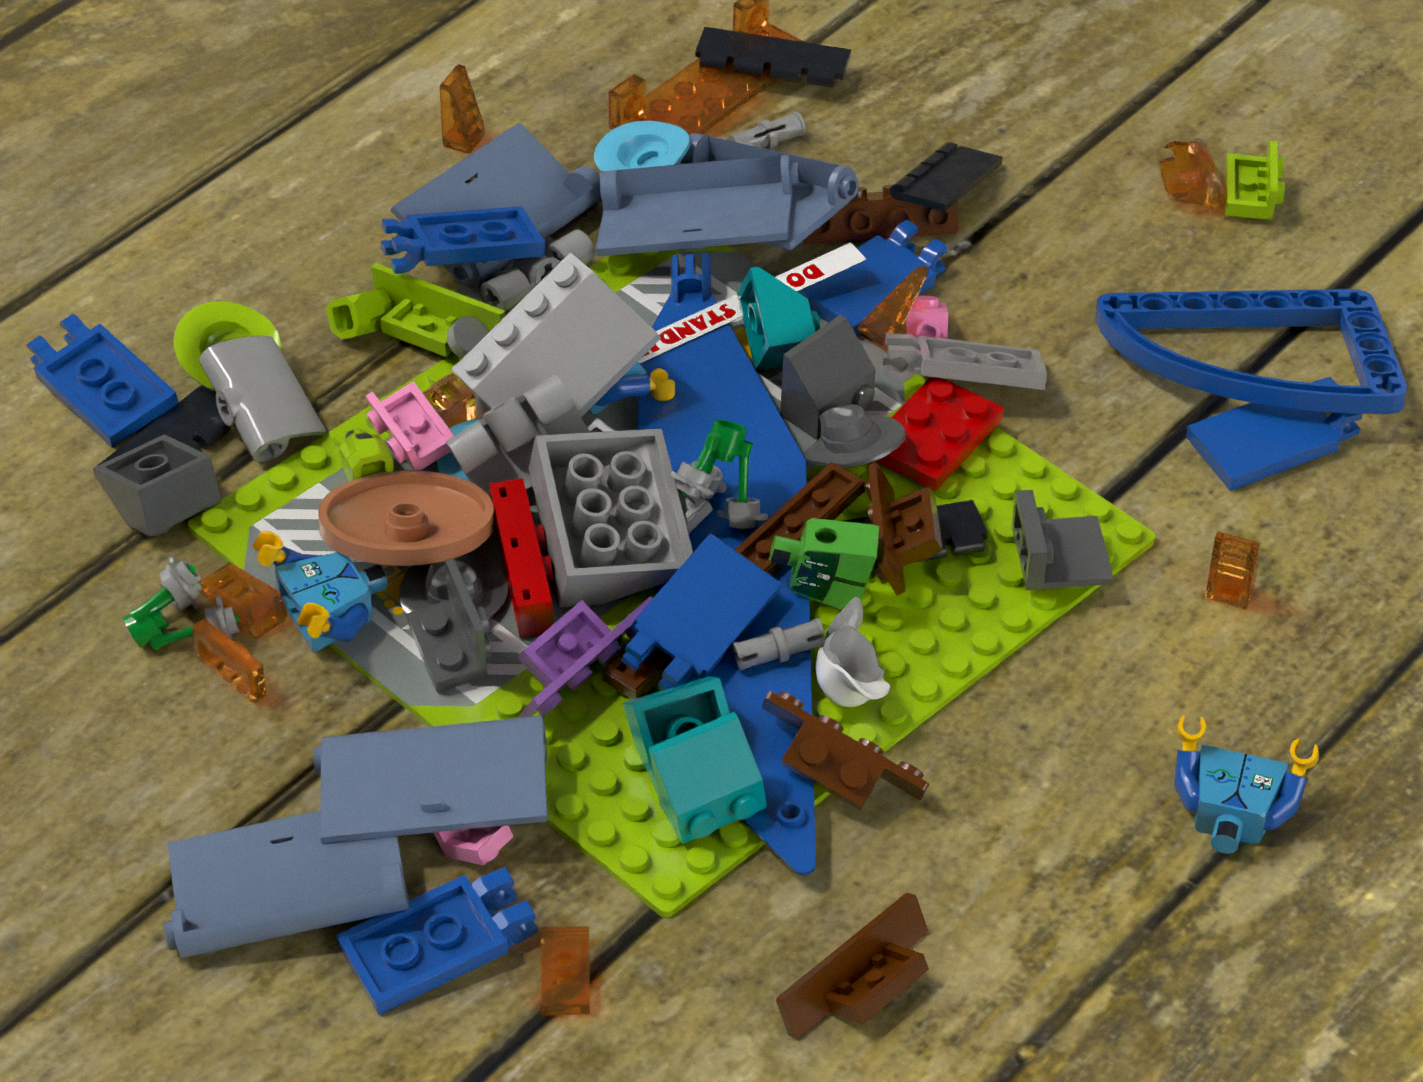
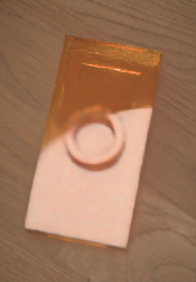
(229, 661)
(565, 971)

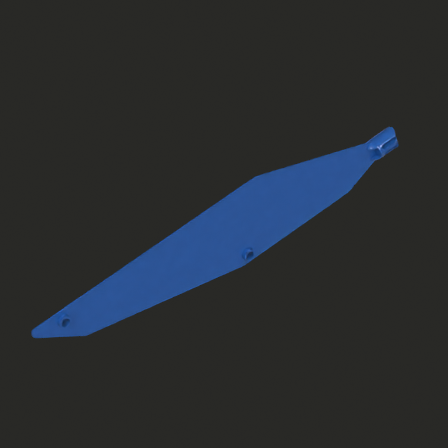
(720, 383)

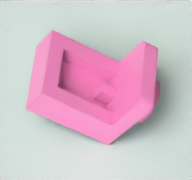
(928, 318)
(475, 844)

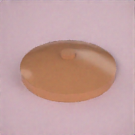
(406, 518)

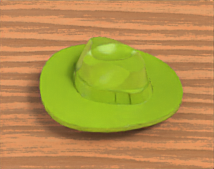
(214, 324)

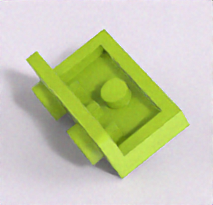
(1253, 184)

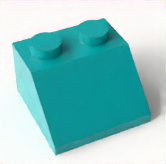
(773, 317)
(673, 713)
(707, 778)

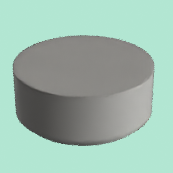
(465, 335)

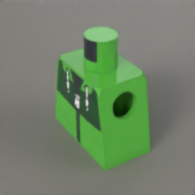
(829, 560)

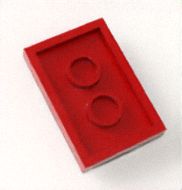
(941, 431)

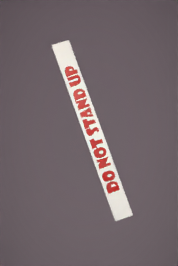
(729, 309)

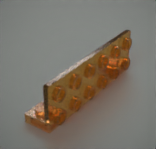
(697, 95)

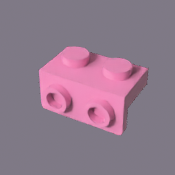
(412, 425)

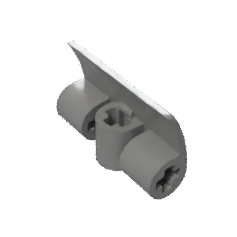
(524, 274)
(259, 395)
(503, 441)

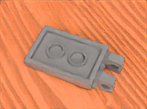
(962, 361)

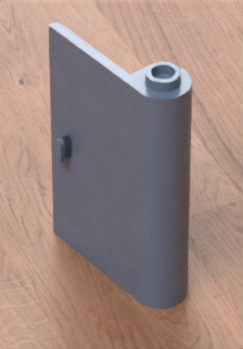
(507, 173)
(822, 190)
(696, 205)
(432, 779)
(277, 883)

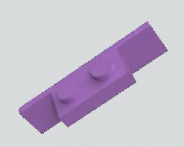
(568, 649)

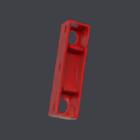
(521, 557)

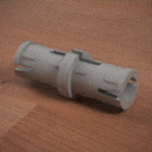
(768, 133)
(779, 644)

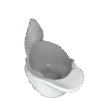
(848, 662)

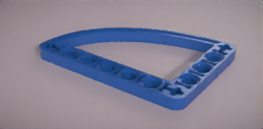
(1348, 308)

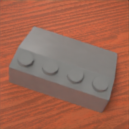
(562, 328)
(608, 513)

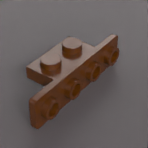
(879, 215)
(906, 527)
(836, 760)
(861, 972)

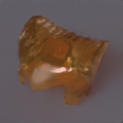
(1192, 174)

